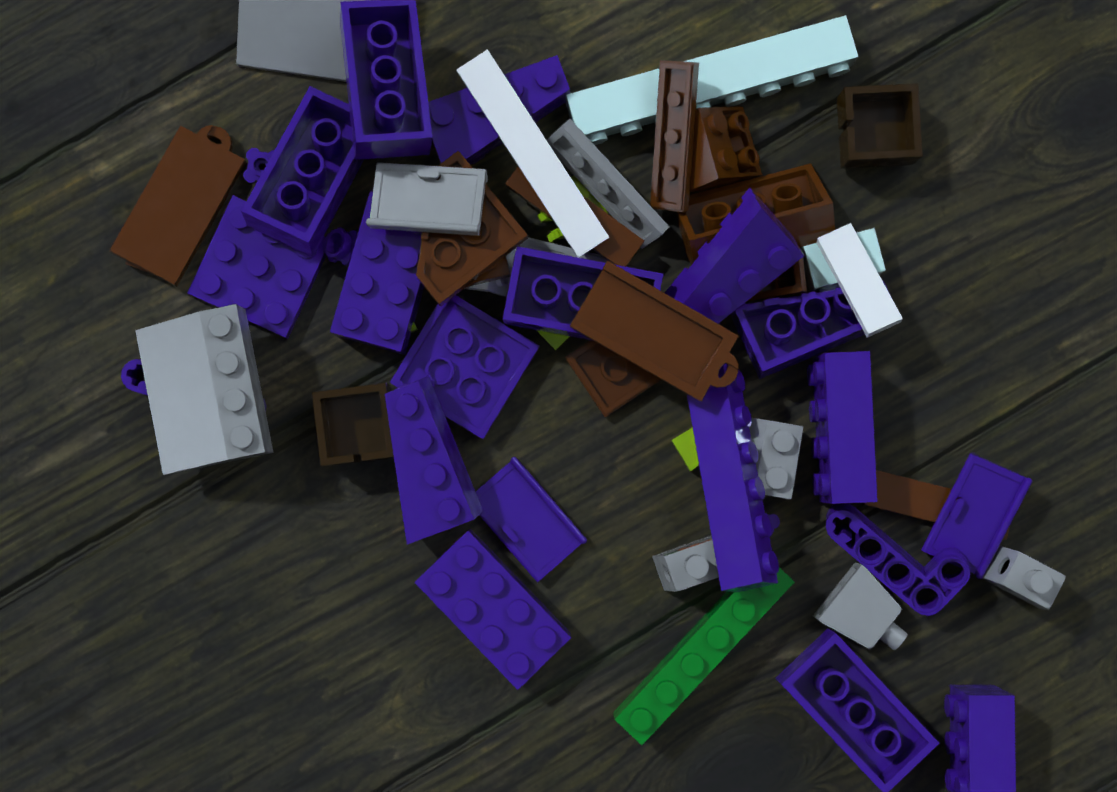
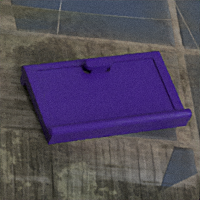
(981, 515)
(530, 520)

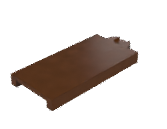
(180, 203)
(657, 332)

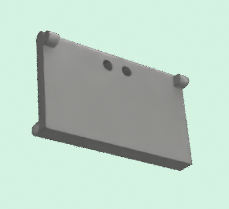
(427, 204)

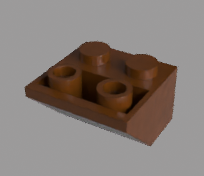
(722, 149)

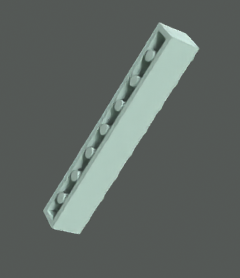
(722, 78)

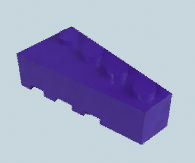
(462, 125)
(737, 262)
(794, 328)

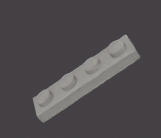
(606, 183)

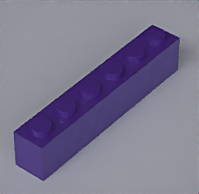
(733, 488)

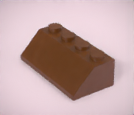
(791, 195)

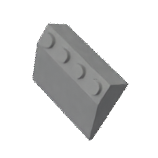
(291, 37)
(204, 389)

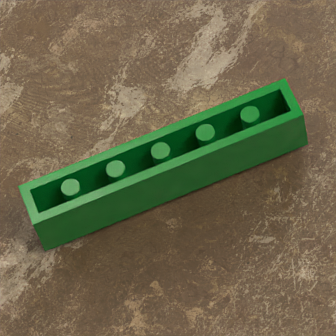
(695, 657)

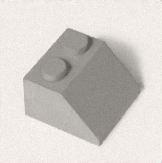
(777, 455)

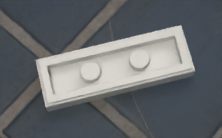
(859, 280)

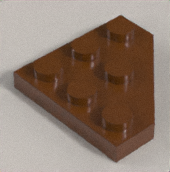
(456, 260)

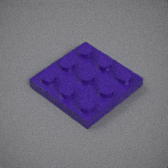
(256, 273)
(469, 362)

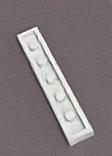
(532, 153)

